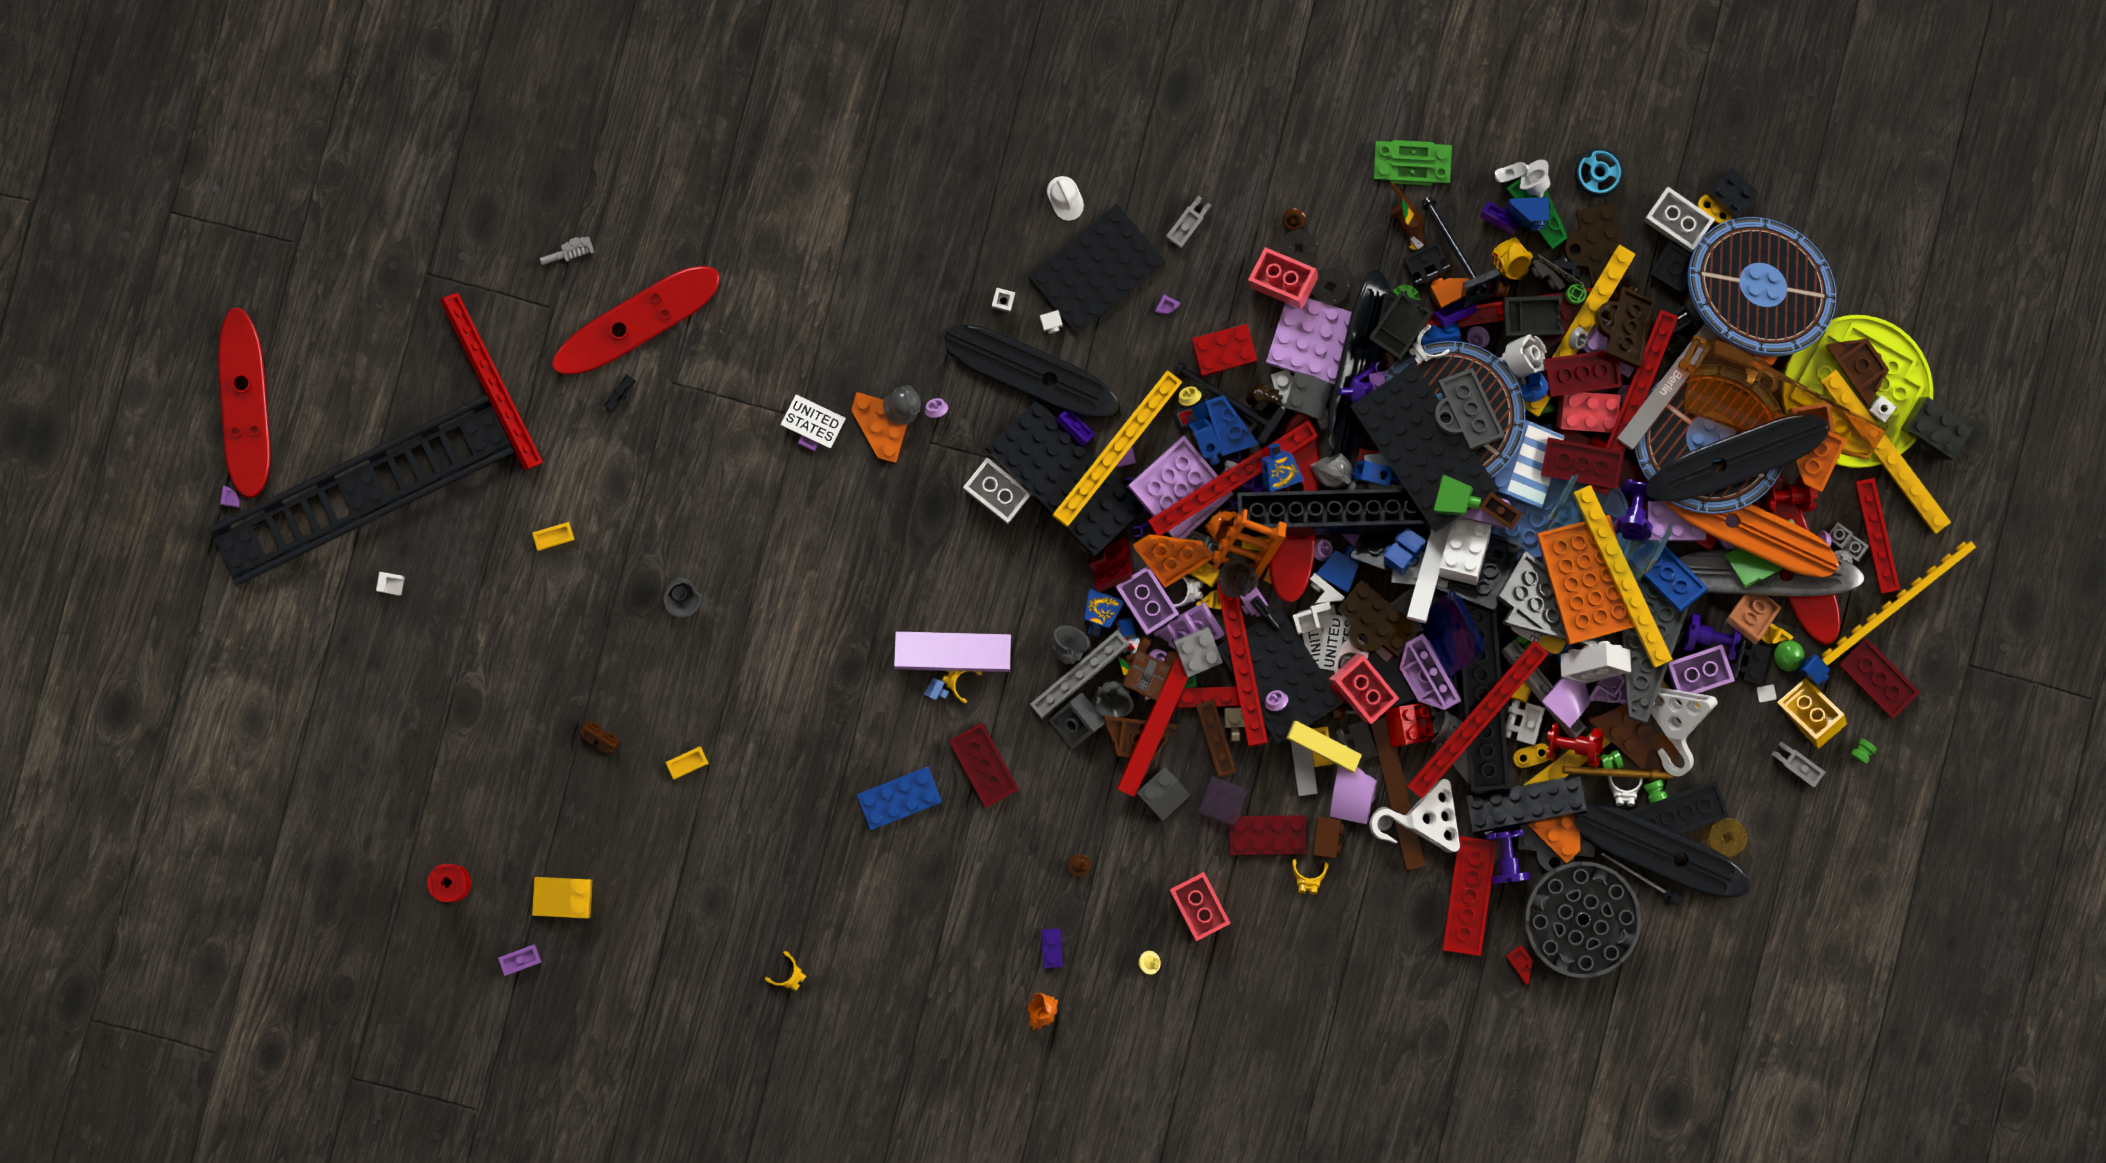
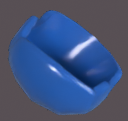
(1536, 388)

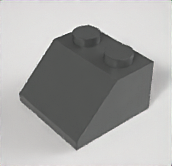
(1308, 396)
(1076, 721)
(1163, 794)

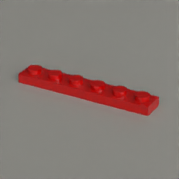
(1877, 535)

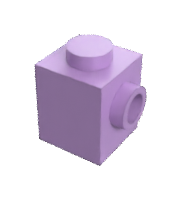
(1247, 607)

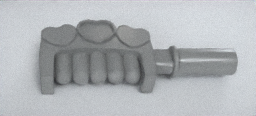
(570, 250)

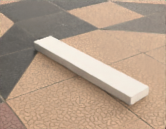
(1428, 575)

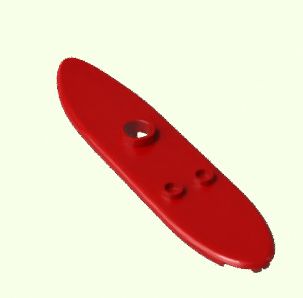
(643, 317)
(243, 410)
(1294, 559)
(1816, 614)

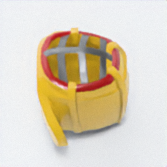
(1512, 259)

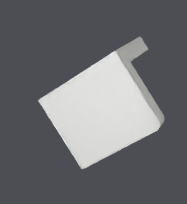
(390, 583)
(1321, 615)
(1303, 622)

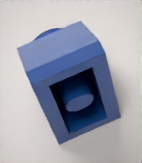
(1814, 670)

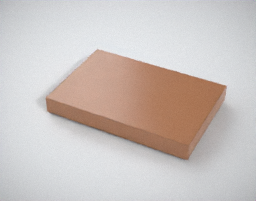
(1753, 616)

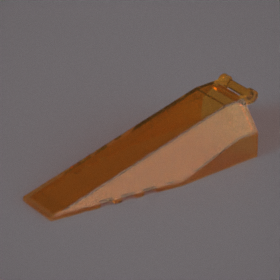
(1745, 393)

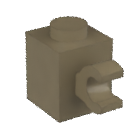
(1234, 720)

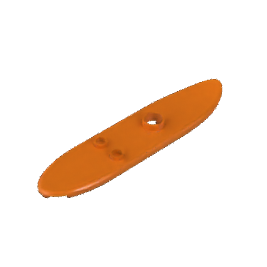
(1768, 538)

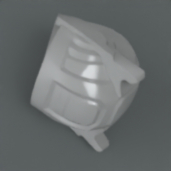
(1333, 471)

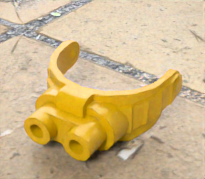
(950, 680)
(1307, 884)
(796, 976)

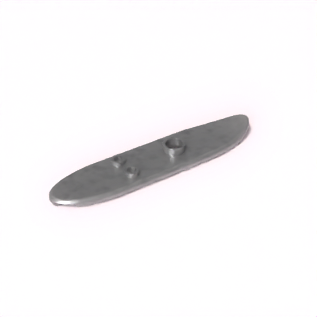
(1720, 578)

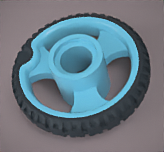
(1589, 158)

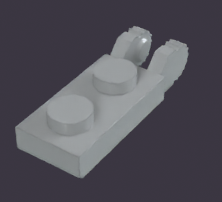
(1187, 224)
(1800, 765)

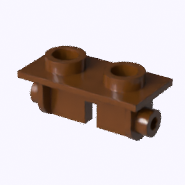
(592, 732)

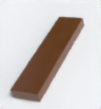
(1215, 738)

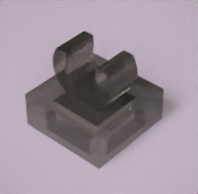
(1677, 344)

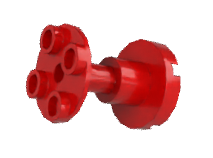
(1792, 494)
(1582, 745)
(439, 878)

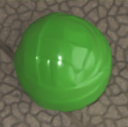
(1789, 655)

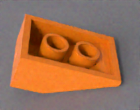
(1446, 291)

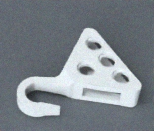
(1689, 715)
(1414, 821)

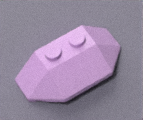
(1426, 674)

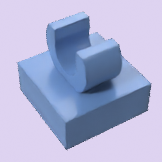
(935, 689)

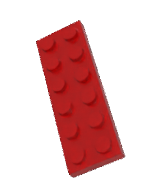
(1469, 896)

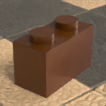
(1501, 511)
(1327, 837)

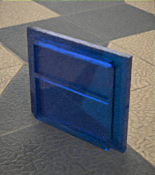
(1453, 633)

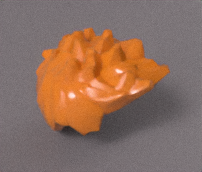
(1219, 524)
(1042, 1010)

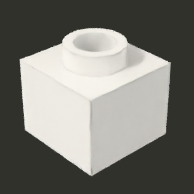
(1001, 293)
(1051, 322)
(1876, 412)

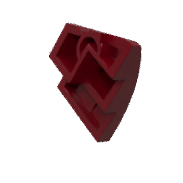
(1112, 563)

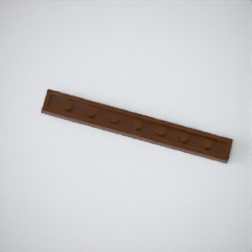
(1397, 793)

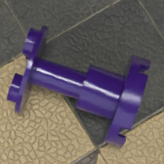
(1633, 524)
(1704, 635)
(1508, 865)

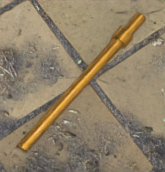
(1652, 774)

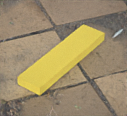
(1324, 746)

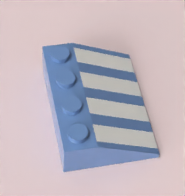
(1522, 475)

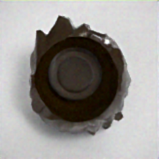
(1264, 397)

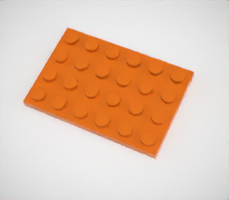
(1582, 583)

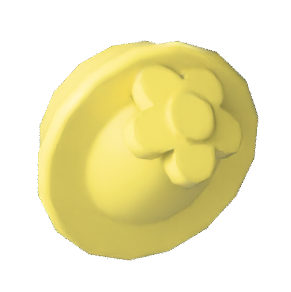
(1189, 396)
(1149, 962)

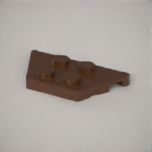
(1860, 365)
(1126, 732)
(1626, 734)

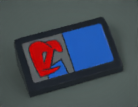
(1191, 414)
(1128, 629)

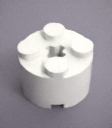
(1525, 356)

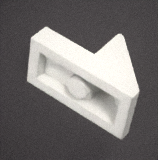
(1330, 594)

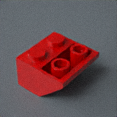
(1409, 724)

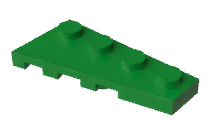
(1553, 232)

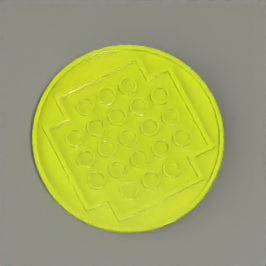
(1903, 385)

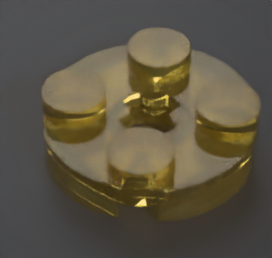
(1736, 831)

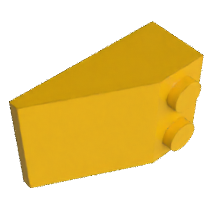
(1812, 713)
(562, 897)

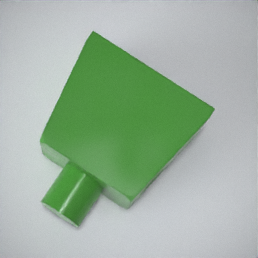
(1455, 498)

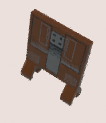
(1147, 673)

